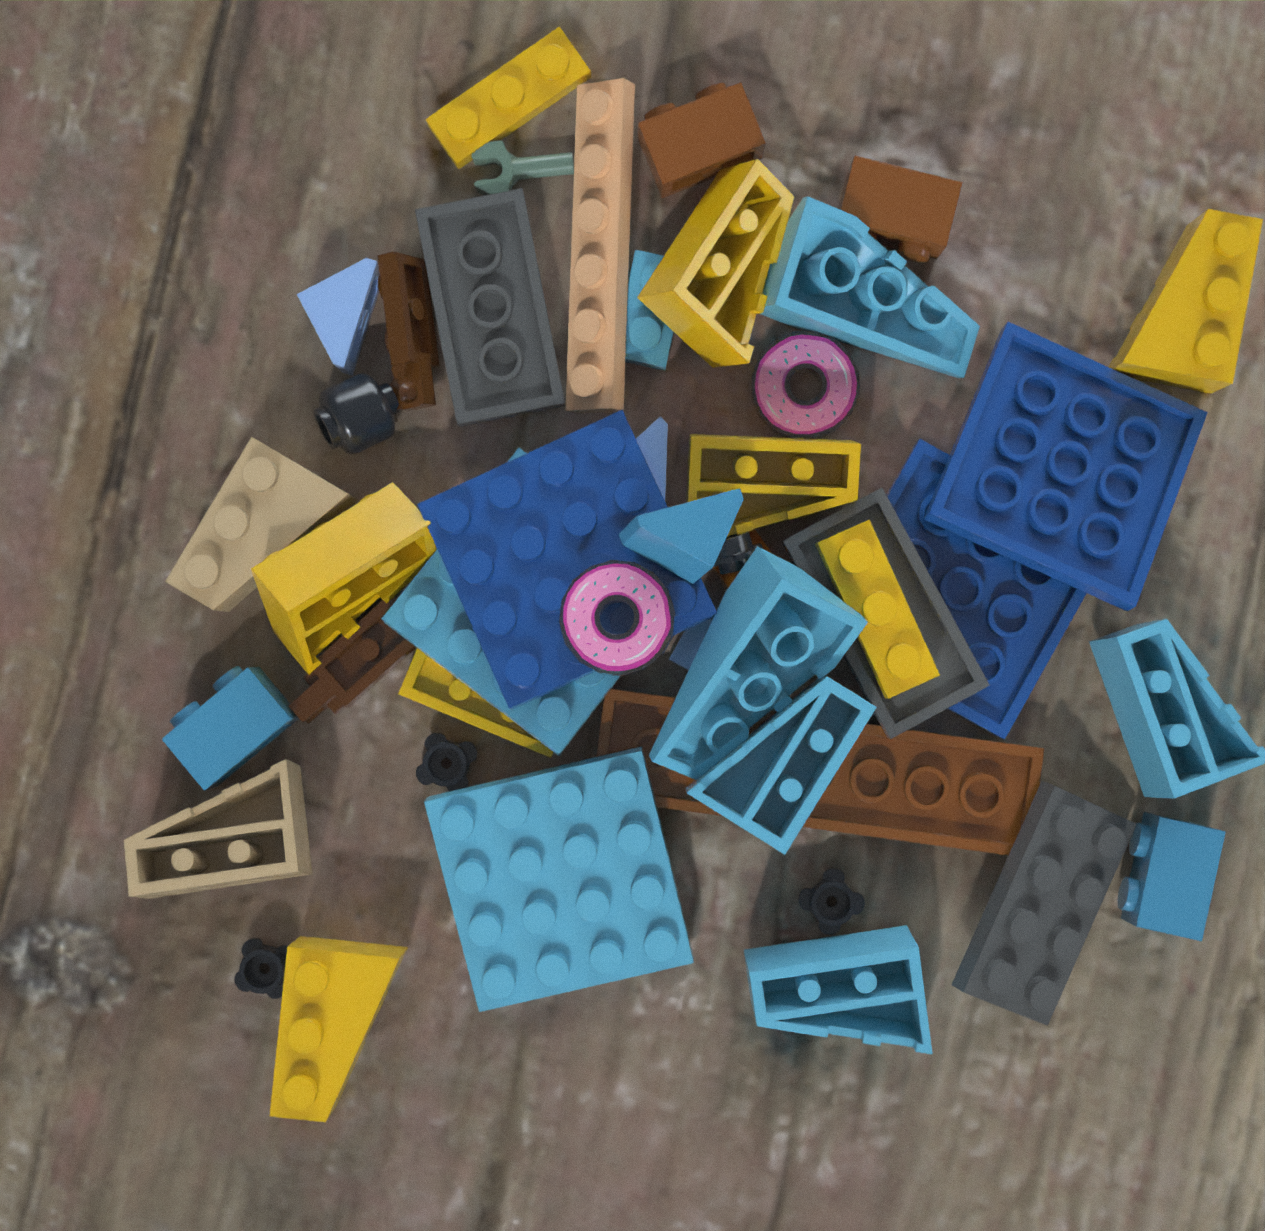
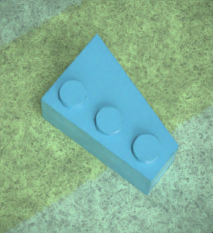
(1170, 713)

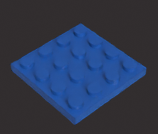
(1067, 466)
(532, 529)
(1000, 606)

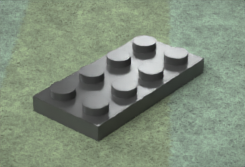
(490, 307)
(955, 662)
(1044, 904)

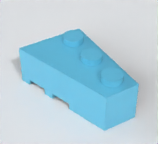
(786, 763)
(843, 986)

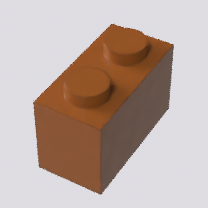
(700, 137)
(902, 206)

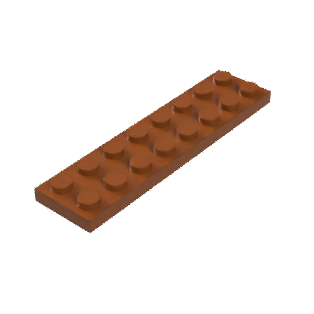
(895, 788)

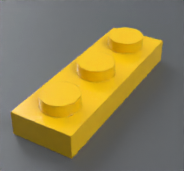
(509, 97)
(870, 587)
(440, 690)

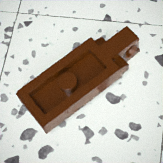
(409, 329)
(352, 666)

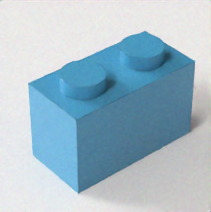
(230, 726)
(1171, 876)

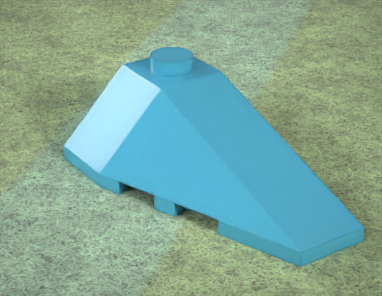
(861, 294)
(760, 647)

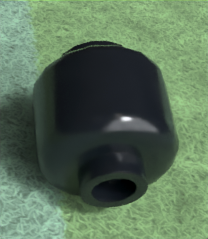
(357, 413)

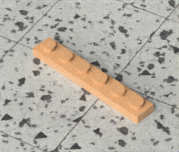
(600, 246)

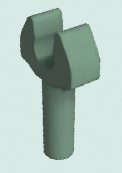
(517, 168)

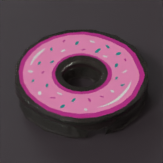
(805, 353)
(609, 584)

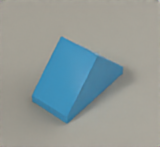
(685, 535)

